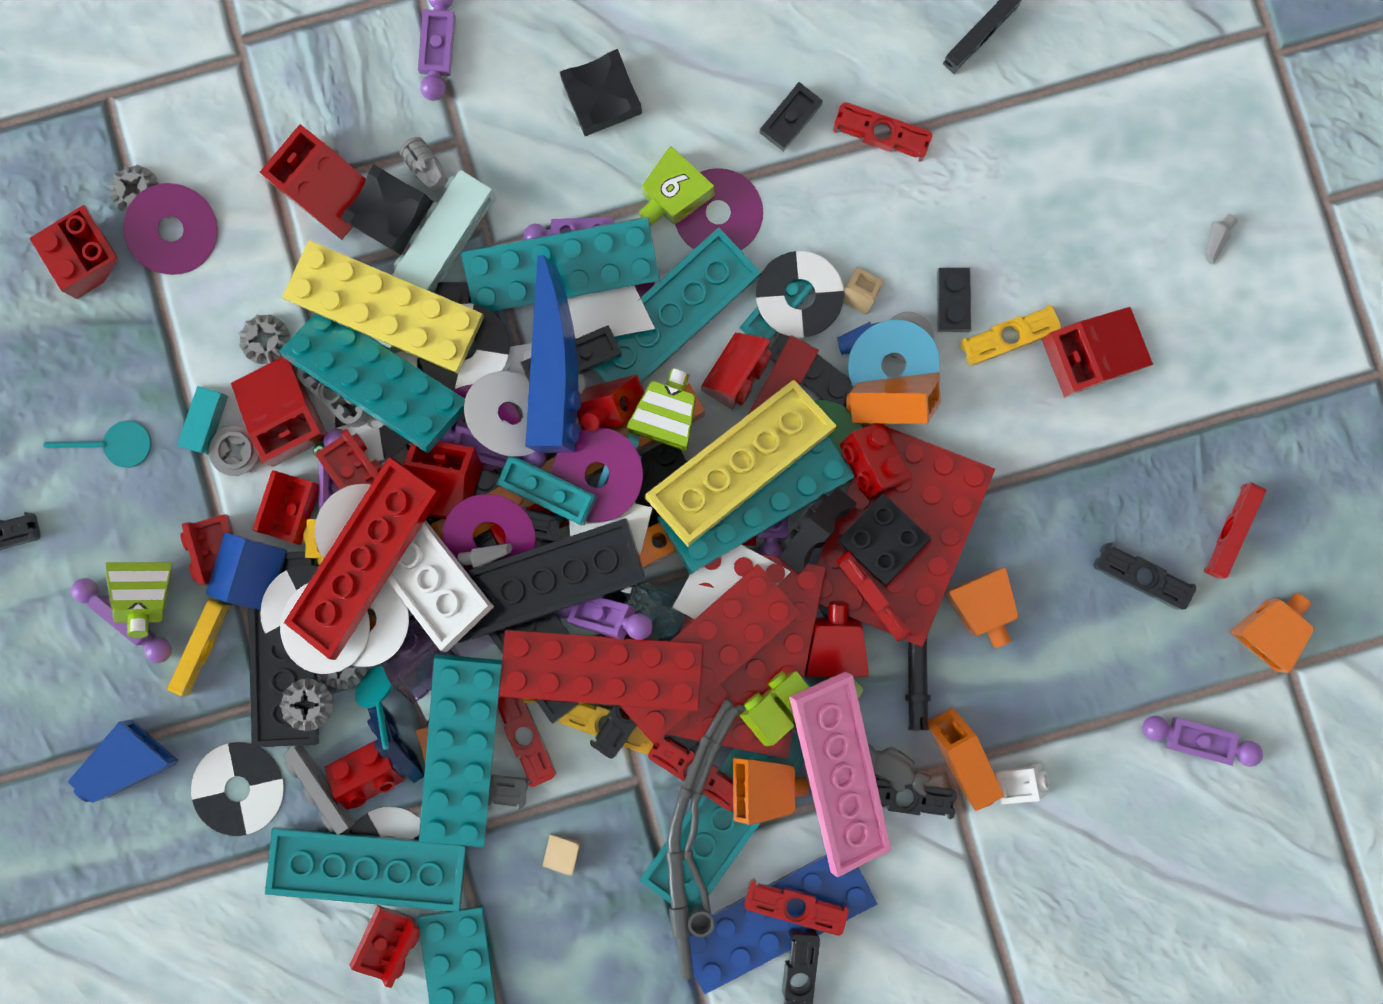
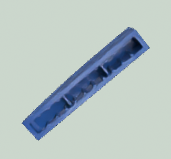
(553, 367)

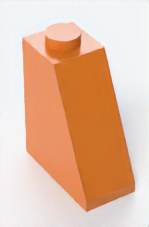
(895, 400)
(965, 759)

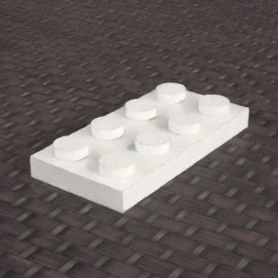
(438, 589)

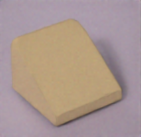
(862, 290)
(561, 854)

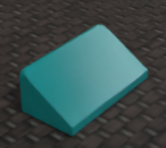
(202, 420)

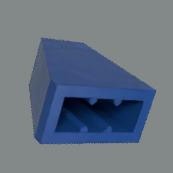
(120, 762)

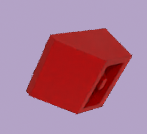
(75, 252)
(449, 469)

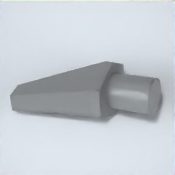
(1219, 237)
(482, 556)

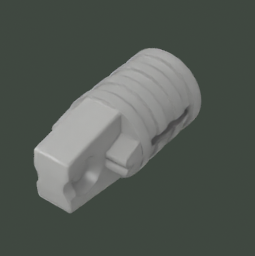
(423, 163)

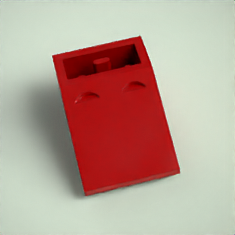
(315, 179)
(1096, 351)
(734, 371)
(277, 412)

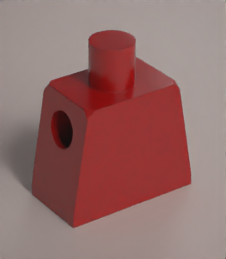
(601, 403)
(837, 645)

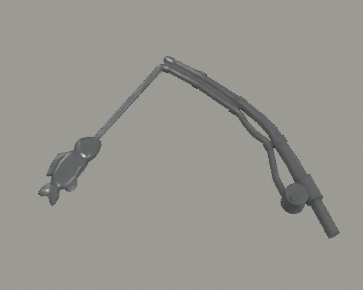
(887, 764)

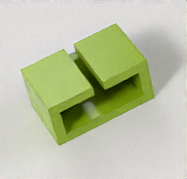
(772, 714)

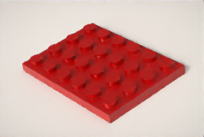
(944, 503)
(784, 653)

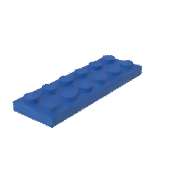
(750, 939)

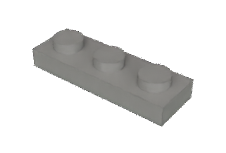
(317, 789)

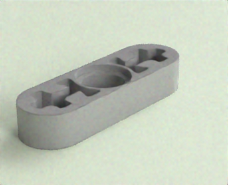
(335, 405)

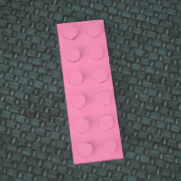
(840, 773)

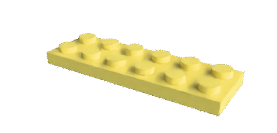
(383, 306)
(740, 462)

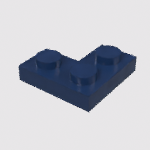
(401, 755)

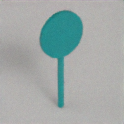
(124, 444)
(371, 693)

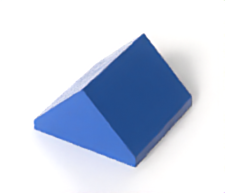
(244, 570)

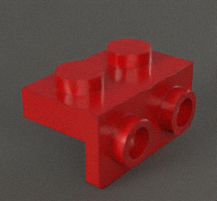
(874, 459)
(347, 462)
(286, 507)
(203, 543)
(361, 776)
(385, 945)

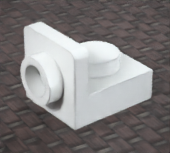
(1023, 784)

